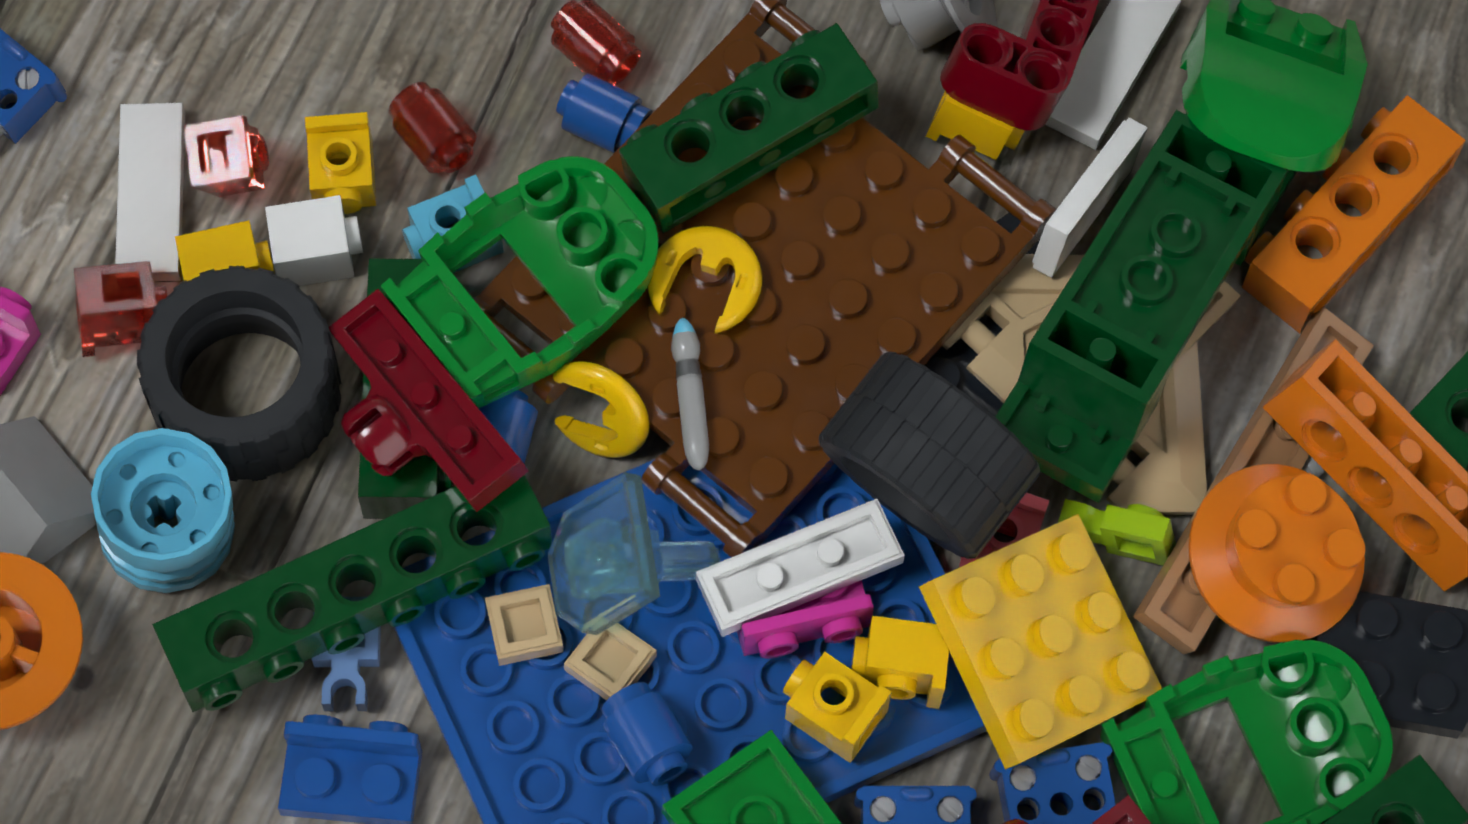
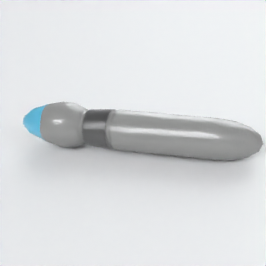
(686, 352)

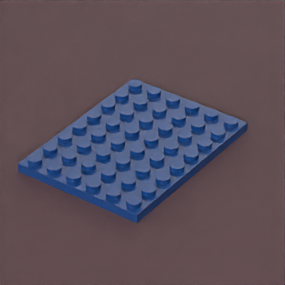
(536, 735)

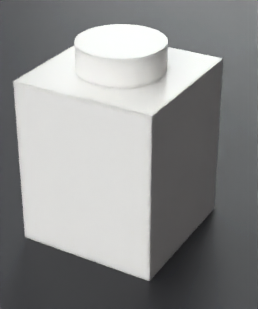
(313, 240)

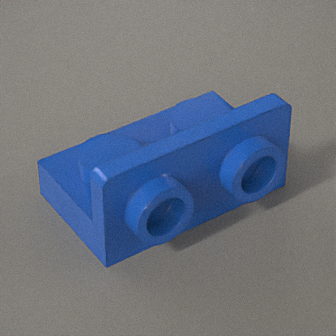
(350, 771)

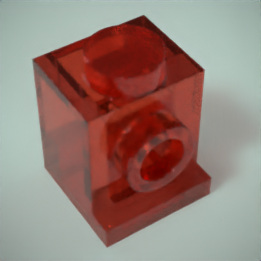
(235, 152)
(114, 303)

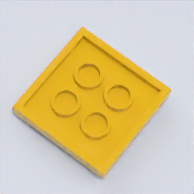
(1041, 640)

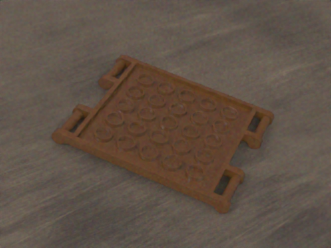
(854, 262)

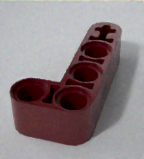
(1023, 75)

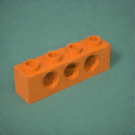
(1297, 285)
(1379, 459)

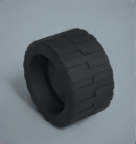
(232, 304)
(930, 454)

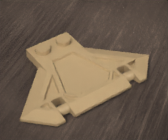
(1173, 438)

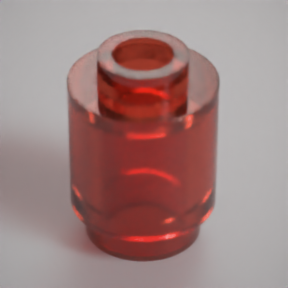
(594, 41)
(432, 128)

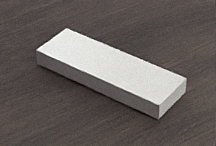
(1110, 67)
(151, 187)
(1088, 197)
(800, 567)

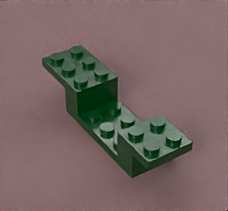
(1136, 302)

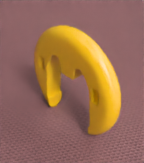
(717, 249)
(624, 415)

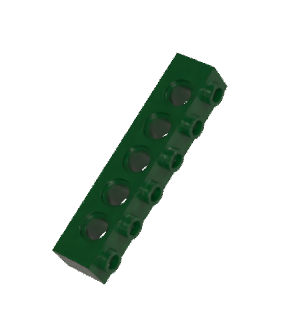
(317, 581)

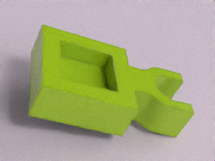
(1127, 532)

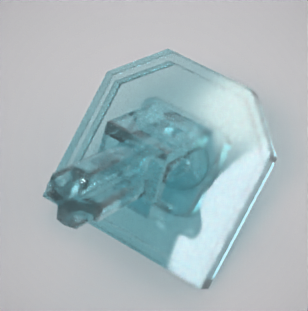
(611, 562)

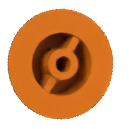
(1276, 553)
(37, 639)

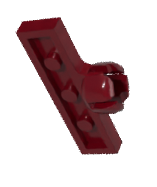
(418, 407)

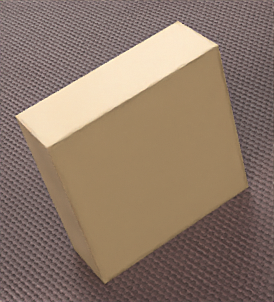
(524, 625)
(610, 660)

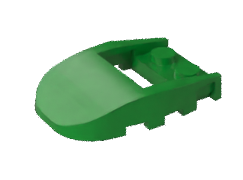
(1273, 82)
(577, 237)
(1301, 714)

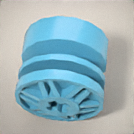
(163, 476)

